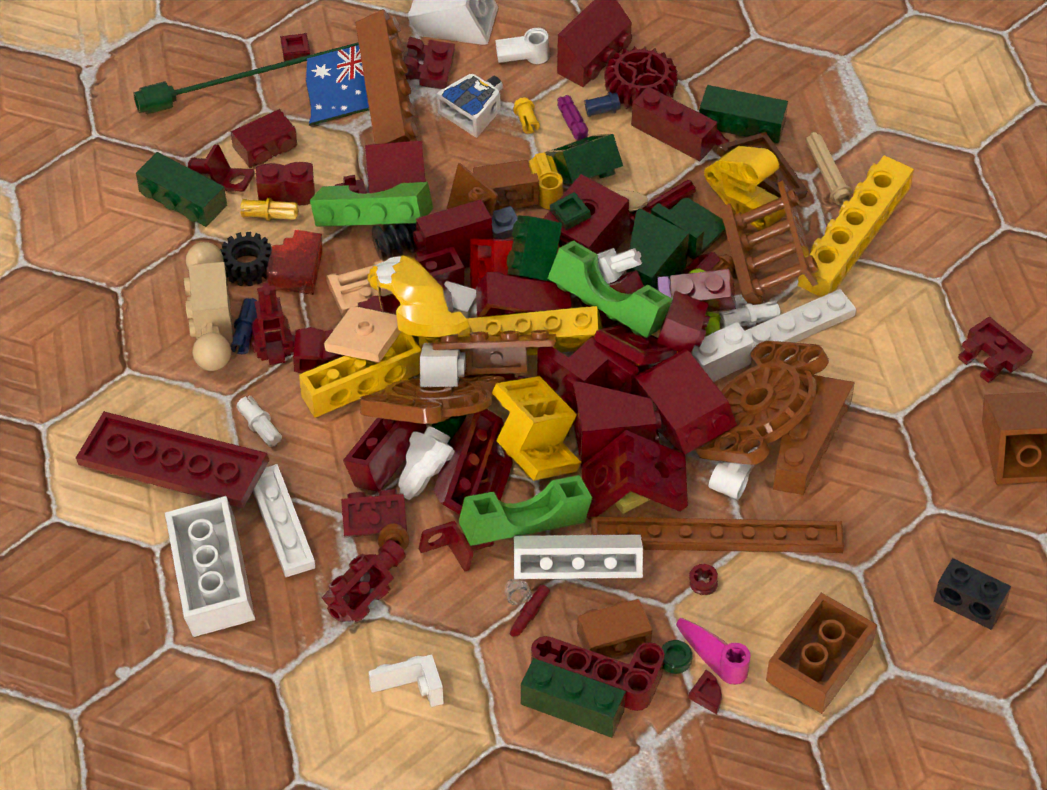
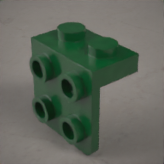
(701, 224)

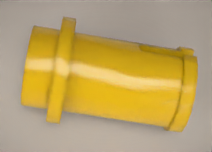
(525, 111)

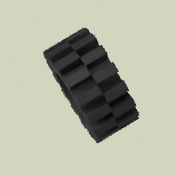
(242, 247)

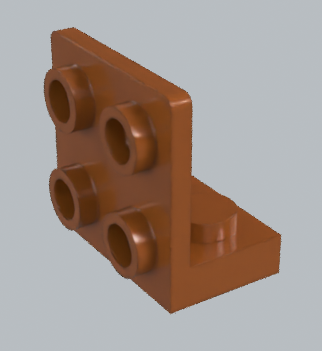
(511, 182)

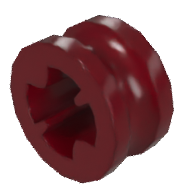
(705, 571)

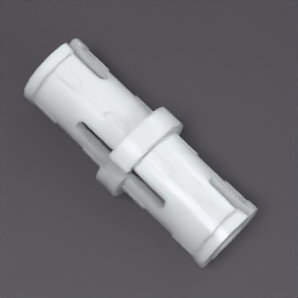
(750, 314)

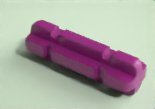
(572, 117)

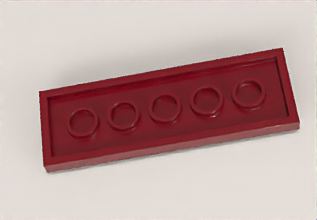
(172, 459)

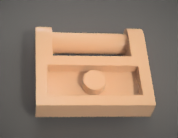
(352, 288)

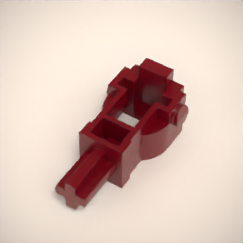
(271, 345)

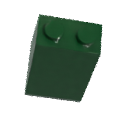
(661, 248)

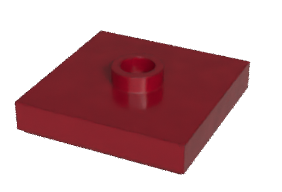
(633, 346)

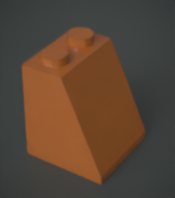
(1016, 436)

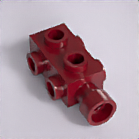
(358, 593)

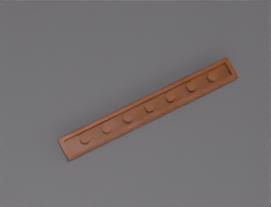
(726, 534)

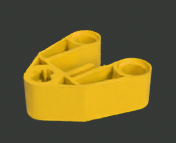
(737, 177)

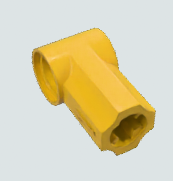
(549, 180)

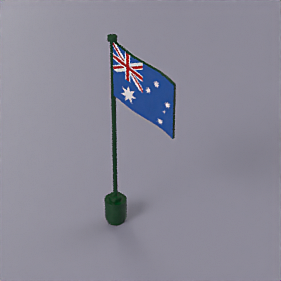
(332, 82)

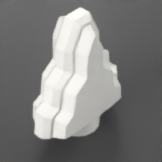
(424, 459)

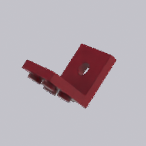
(638, 467)

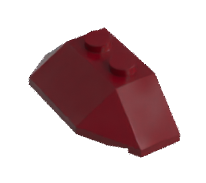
(477, 464)

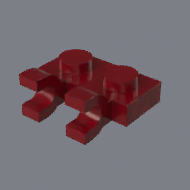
(436, 65)
(997, 342)

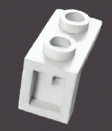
(414, 669)

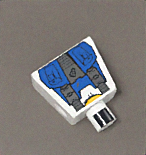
(471, 102)

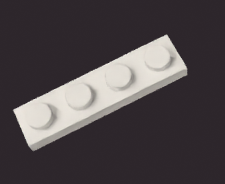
(804, 320)
(283, 523)

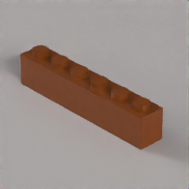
(386, 79)

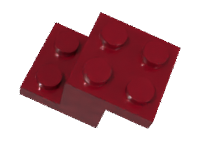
(588, 364)

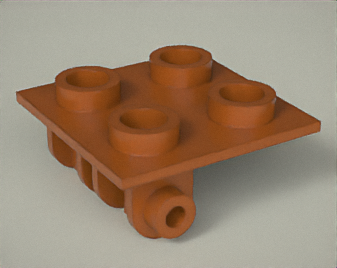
(469, 188)

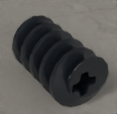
(393, 238)

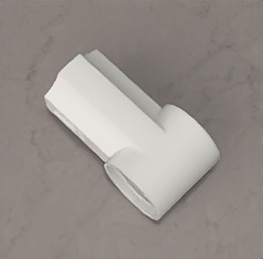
(531, 46)
(730, 478)

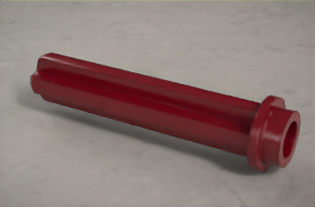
(667, 199)

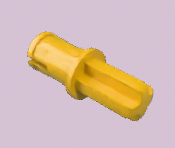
(269, 209)

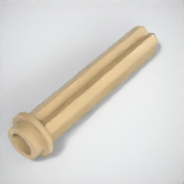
(839, 190)

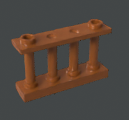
(741, 244)

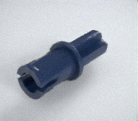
(243, 327)

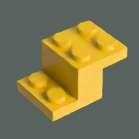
(536, 428)

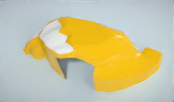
(421, 298)

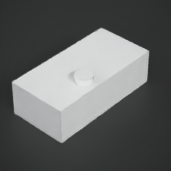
(209, 566)

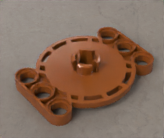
(767, 400)
(430, 405)

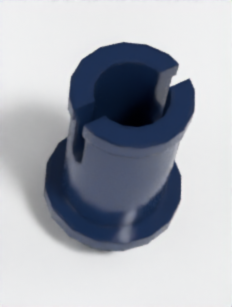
(602, 104)

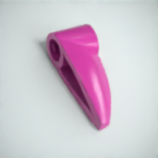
(726, 660)

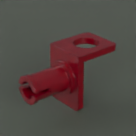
(220, 171)
(454, 539)

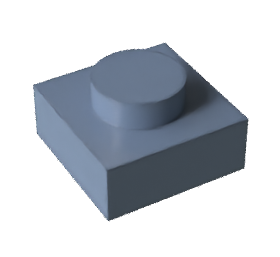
(503, 223)

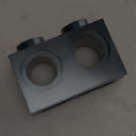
(972, 593)

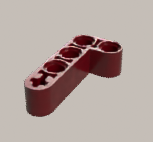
(597, 666)

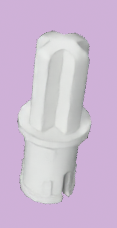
(259, 421)

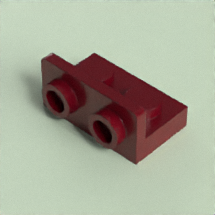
(371, 514)

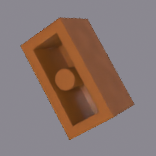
(614, 629)

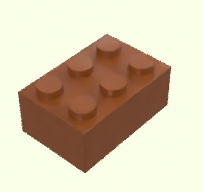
(821, 652)

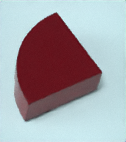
(707, 692)

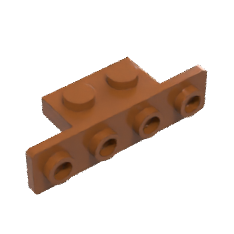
(496, 353)

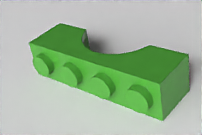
(393, 206)
(579, 273)
(557, 506)

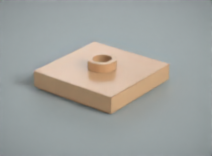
(363, 334)

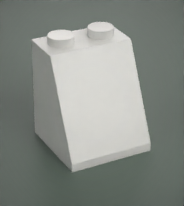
(454, 19)

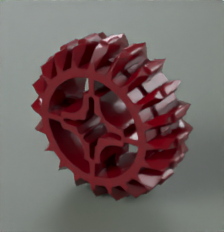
(637, 69)

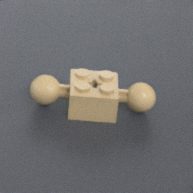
(208, 306)

